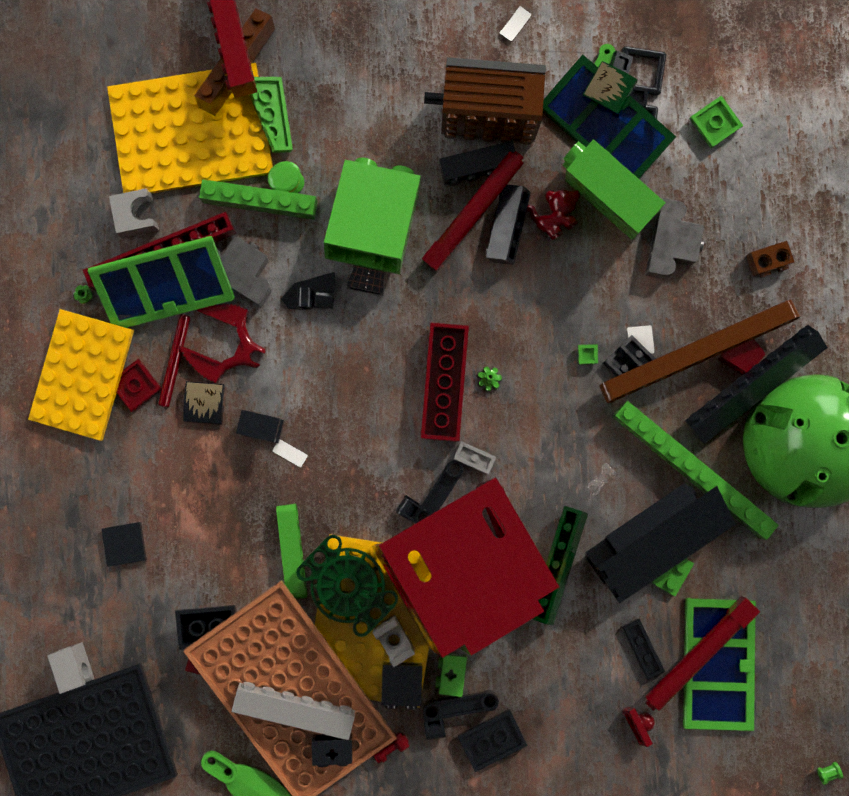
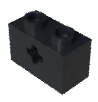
(321, 751)

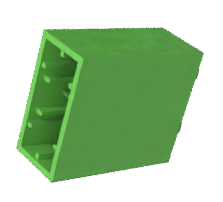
(611, 187)
(372, 215)

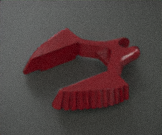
(234, 317)

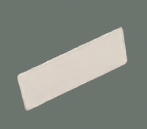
(290, 453)

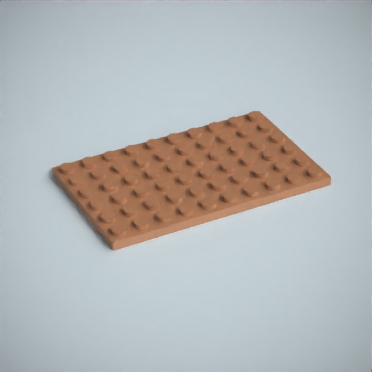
(282, 649)

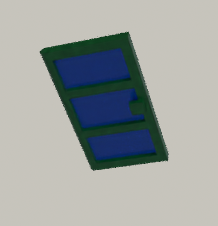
(630, 136)

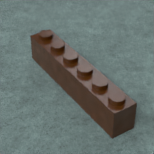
(214, 90)

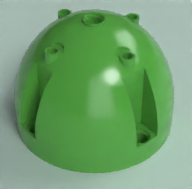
(792, 456)

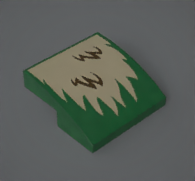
(610, 87)

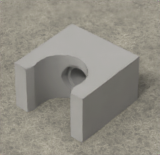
(124, 213)
(397, 652)
(70, 667)

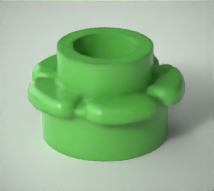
(86, 297)

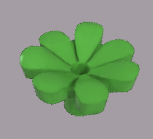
(485, 380)

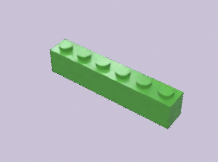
(258, 199)

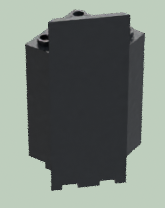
(659, 539)

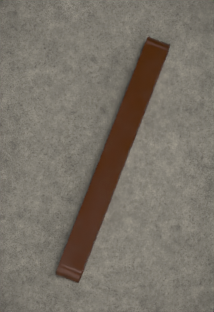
(699, 351)

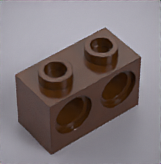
(768, 255)

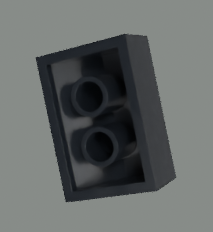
(199, 621)

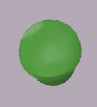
(286, 177)

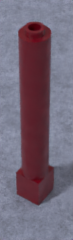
(474, 209)
(736, 617)

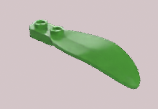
(243, 779)

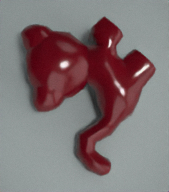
(561, 204)

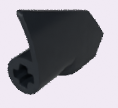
(311, 293)

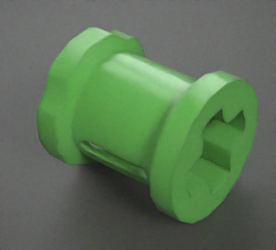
(829, 773)

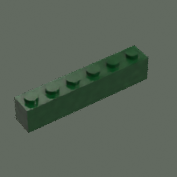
(561, 559)

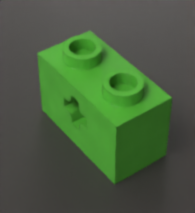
(454, 685)

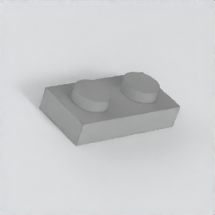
(474, 457)

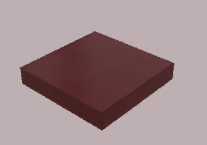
(137, 385)

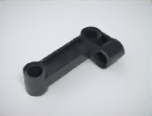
(411, 509)
(454, 707)

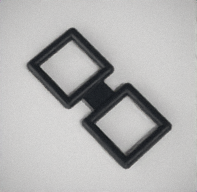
(640, 92)

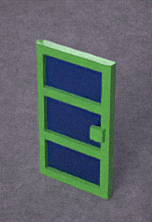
(162, 283)
(724, 689)

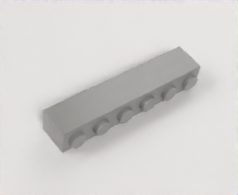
(293, 710)

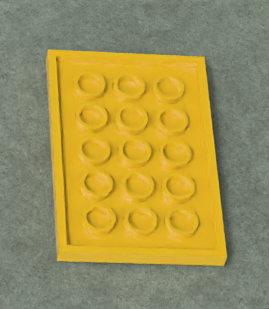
(81, 375)

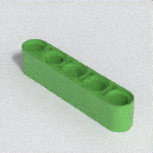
(291, 549)

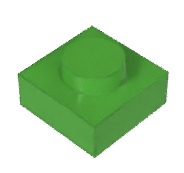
(587, 354)

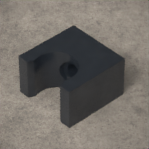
(260, 426)

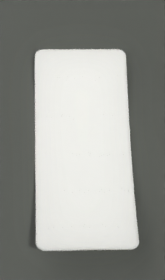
(515, 23)

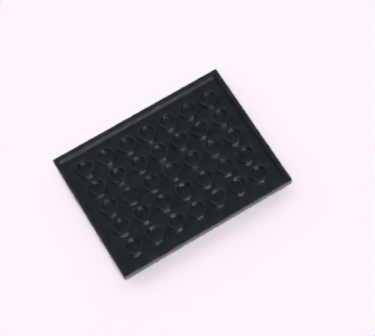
(88, 740)

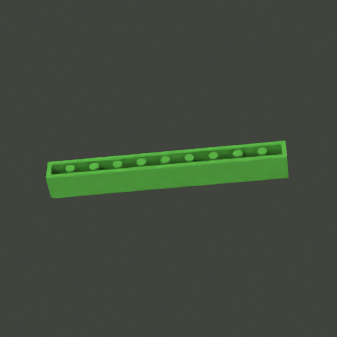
(693, 469)

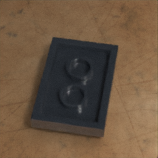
(492, 740)

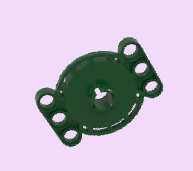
(353, 603)

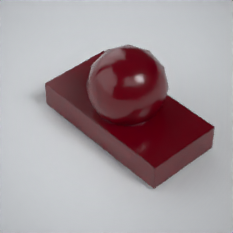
(640, 725)

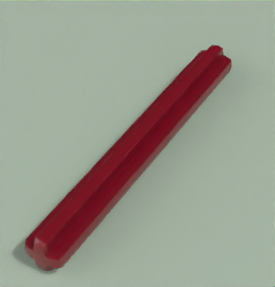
(174, 360)

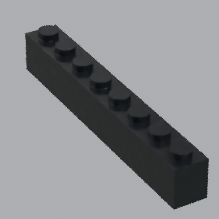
(756, 383)

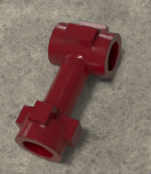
(400, 743)

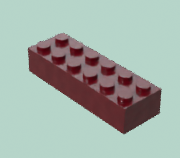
(444, 382)

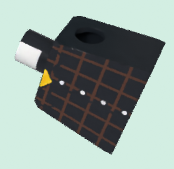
(366, 280)

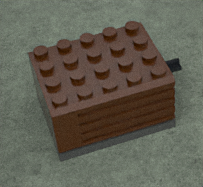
(491, 100)

